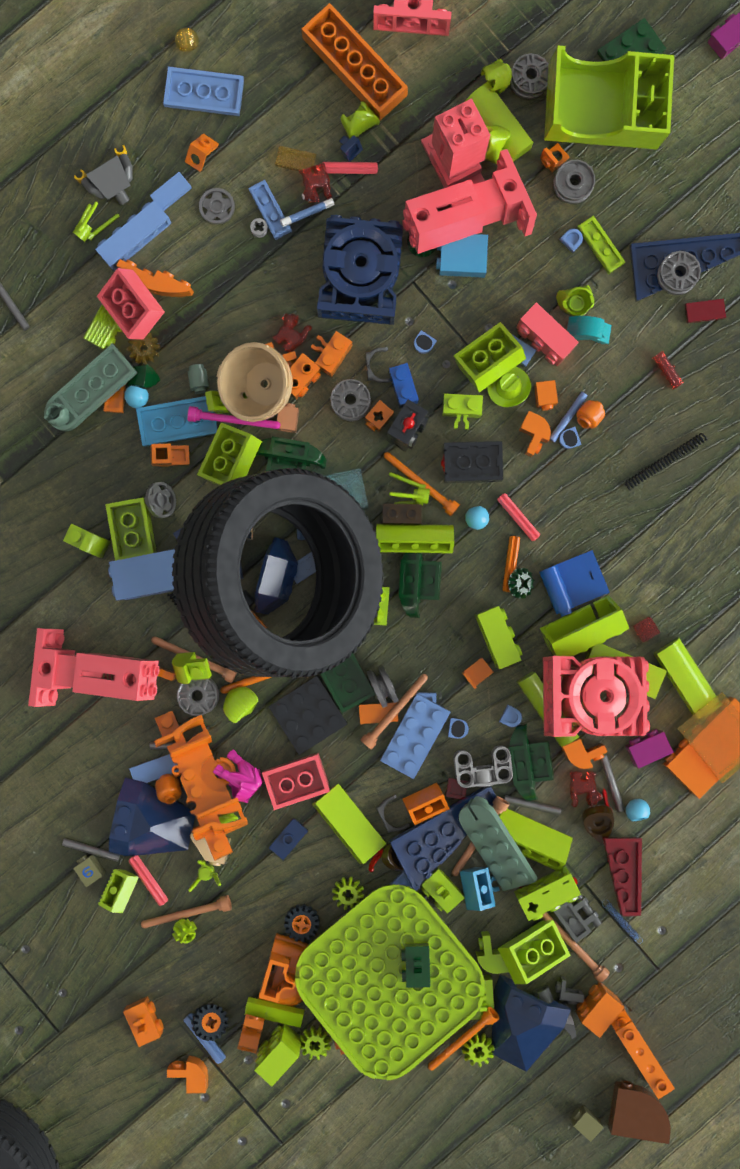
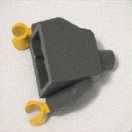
(110, 178)

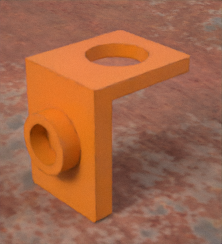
(201, 147)
(550, 161)
(477, 672)

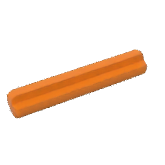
(511, 561)

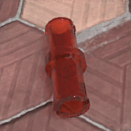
(668, 370)

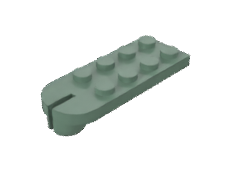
(89, 389)
(495, 844)

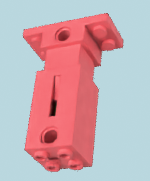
(412, 17)
(458, 144)
(466, 208)
(87, 672)

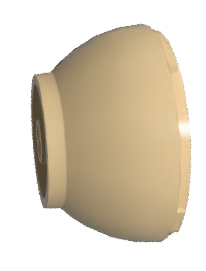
(245, 372)

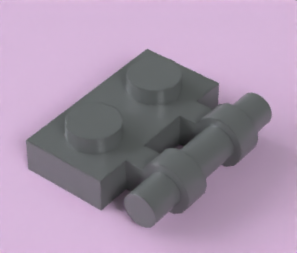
(573, 921)

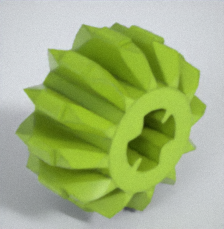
(341, 896)
(314, 1049)
(480, 1056)

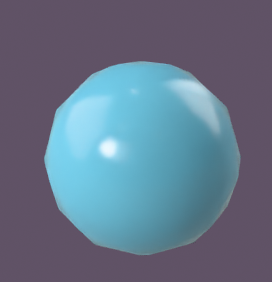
(136, 396)
(477, 517)
(637, 810)

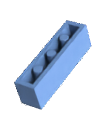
(133, 235)

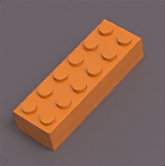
(354, 61)

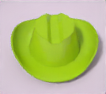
(510, 388)

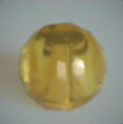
(186, 40)

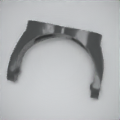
(370, 376)
(381, 812)

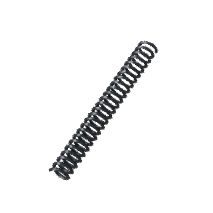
(692, 446)

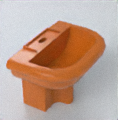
(280, 984)

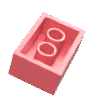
(130, 304)
(546, 334)
(296, 781)

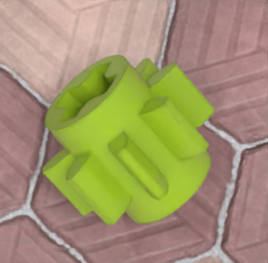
(184, 931)

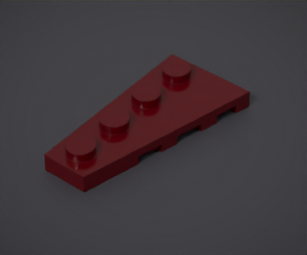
(625, 865)

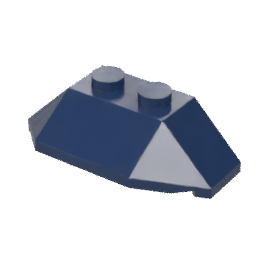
(275, 577)

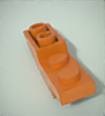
(160, 283)

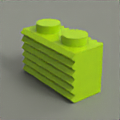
(102, 329)
(118, 891)

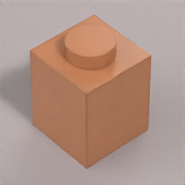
(288, 418)

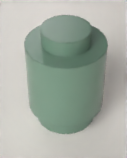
(198, 378)

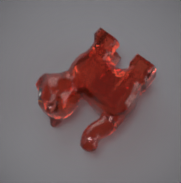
(317, 180)
(291, 336)
(585, 785)

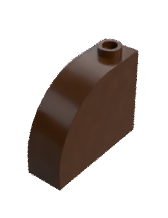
(638, 1114)

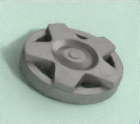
(217, 206)
(158, 500)

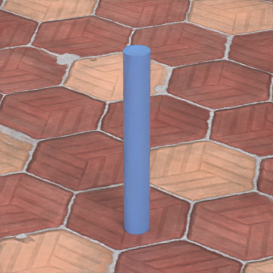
(568, 416)

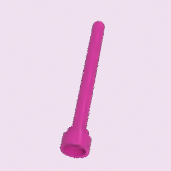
(196, 414)

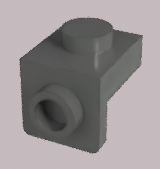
(571, 996)

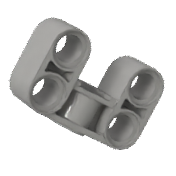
(486, 774)

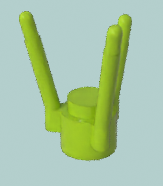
(83, 230)
(420, 495)
(205, 873)

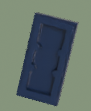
(288, 838)

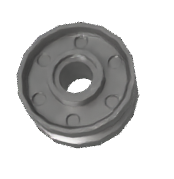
(521, 84)
(574, 170)
(686, 264)
(350, 388)
(382, 686)
(190, 705)

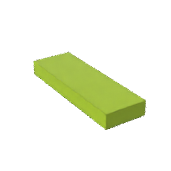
(601, 244)
(274, 1012)

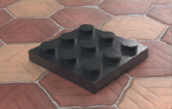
(308, 715)

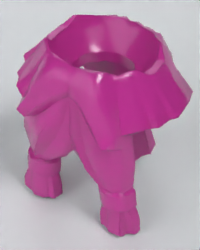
(244, 782)

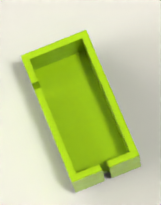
(581, 630)

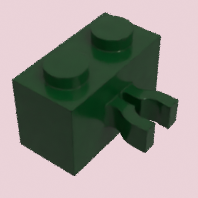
(417, 965)

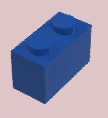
(403, 384)

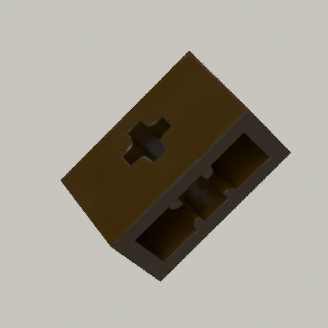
(402, 513)

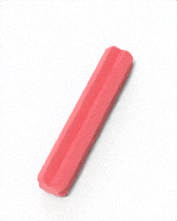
(351, 167)
(518, 517)
(148, 880)

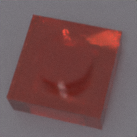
(646, 629)

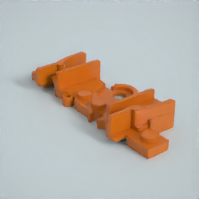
(201, 785)

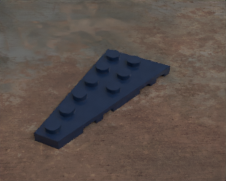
(648, 256)
(433, 840)

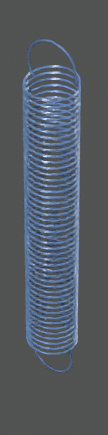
(620, 920)

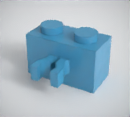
(478, 888)

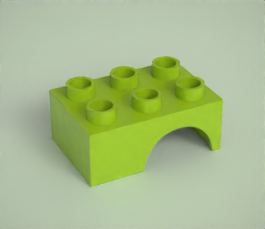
(610, 101)

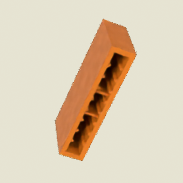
(690, 768)

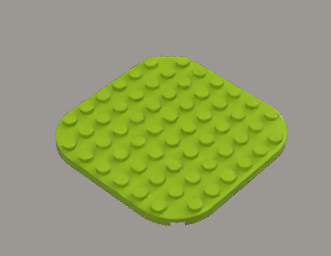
(357, 990)

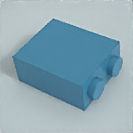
(464, 257)

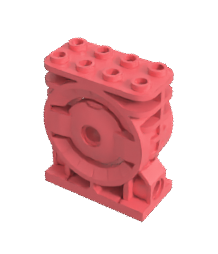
(565, 696)

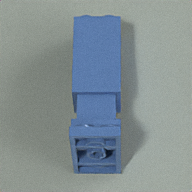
(143, 575)

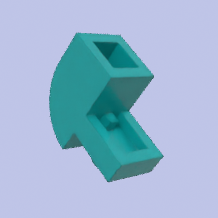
(589, 328)

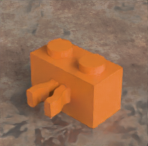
(333, 354)
(425, 803)
(143, 1021)

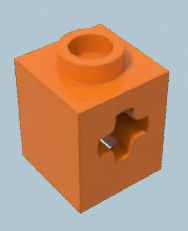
(545, 395)
(379, 408)

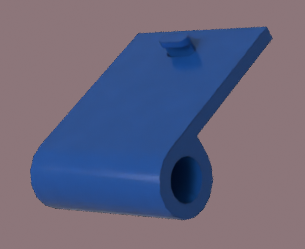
(574, 582)

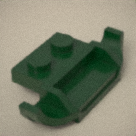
(290, 453)
(418, 581)
(529, 762)

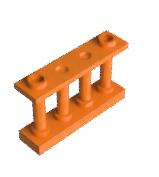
(642, 1055)

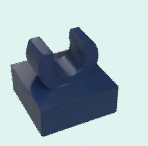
(350, 147)

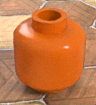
(590, 414)
(168, 788)

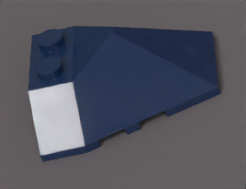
(146, 824)
(524, 1024)

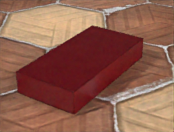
(705, 311)

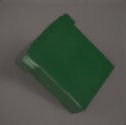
(145, 377)

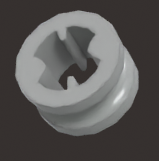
(259, 221)

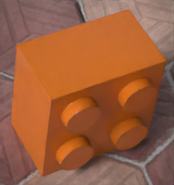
(599, 1009)

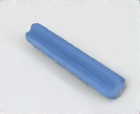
(211, 1046)

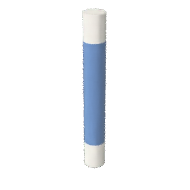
(307, 212)

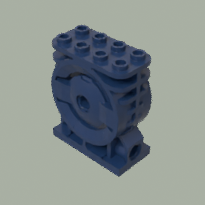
(358, 299)

